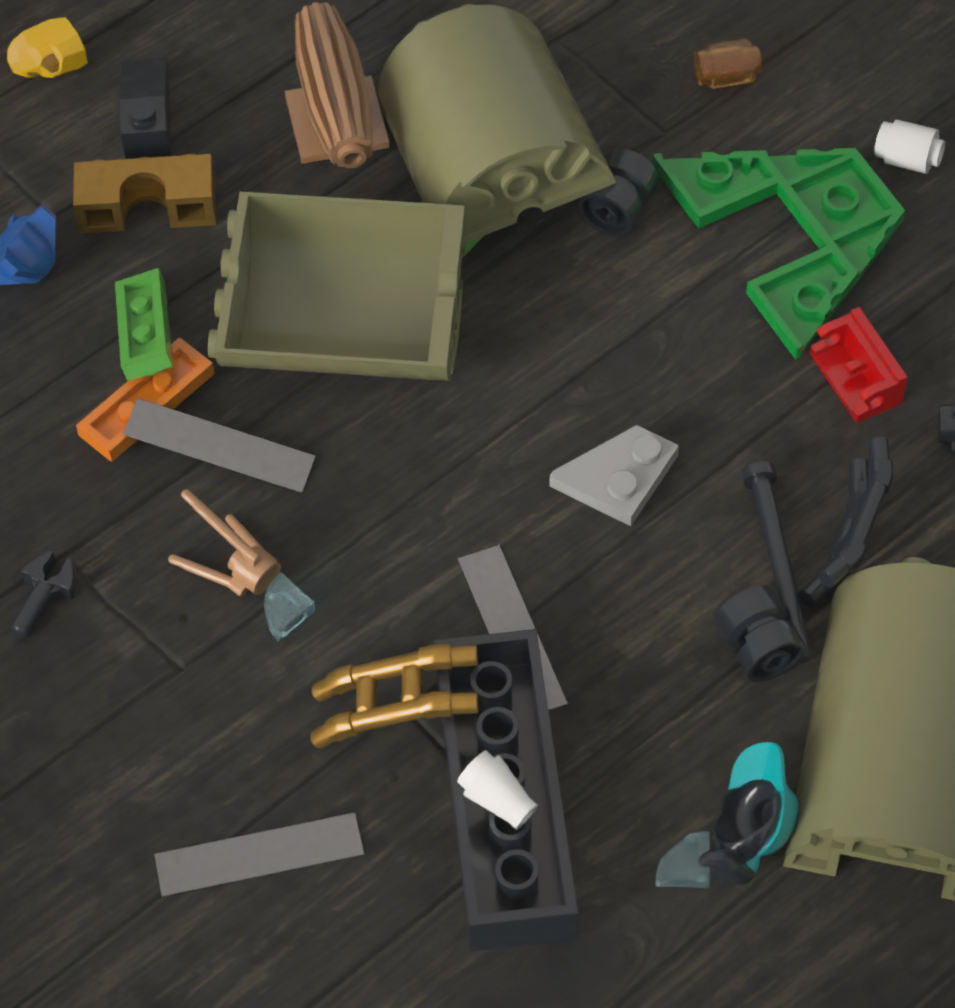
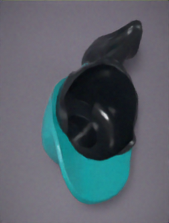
(754, 816)

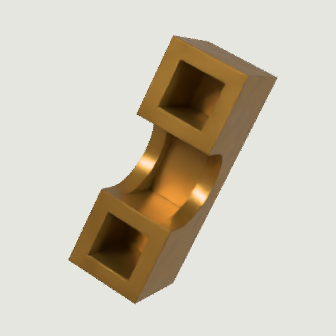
(112, 187)

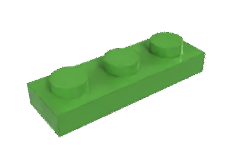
(143, 325)

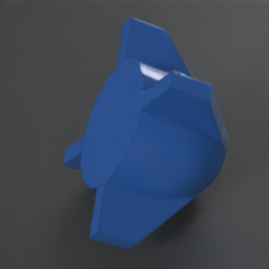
(28, 247)

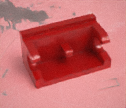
(859, 366)

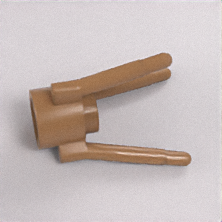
(250, 563)

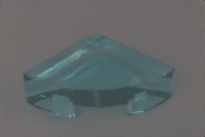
(285, 606)
(681, 864)

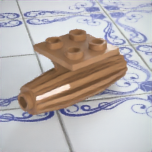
(337, 106)

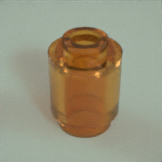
(727, 63)

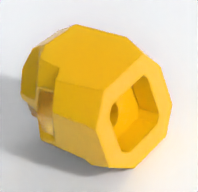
(47, 50)

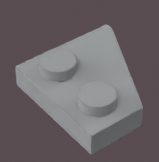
(618, 473)

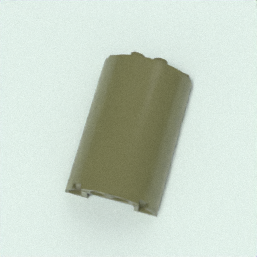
(883, 727)

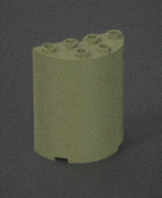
(488, 118)
(341, 286)

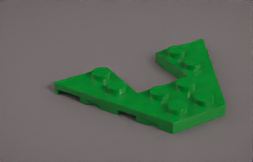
(830, 196)

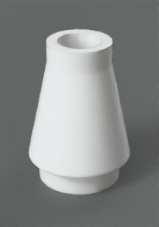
(496, 789)

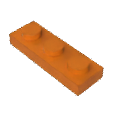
(168, 388)

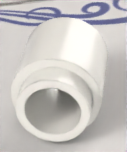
(909, 146)

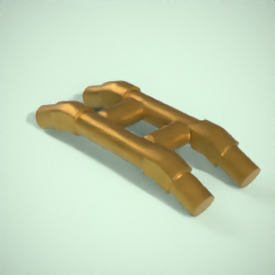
(413, 703)

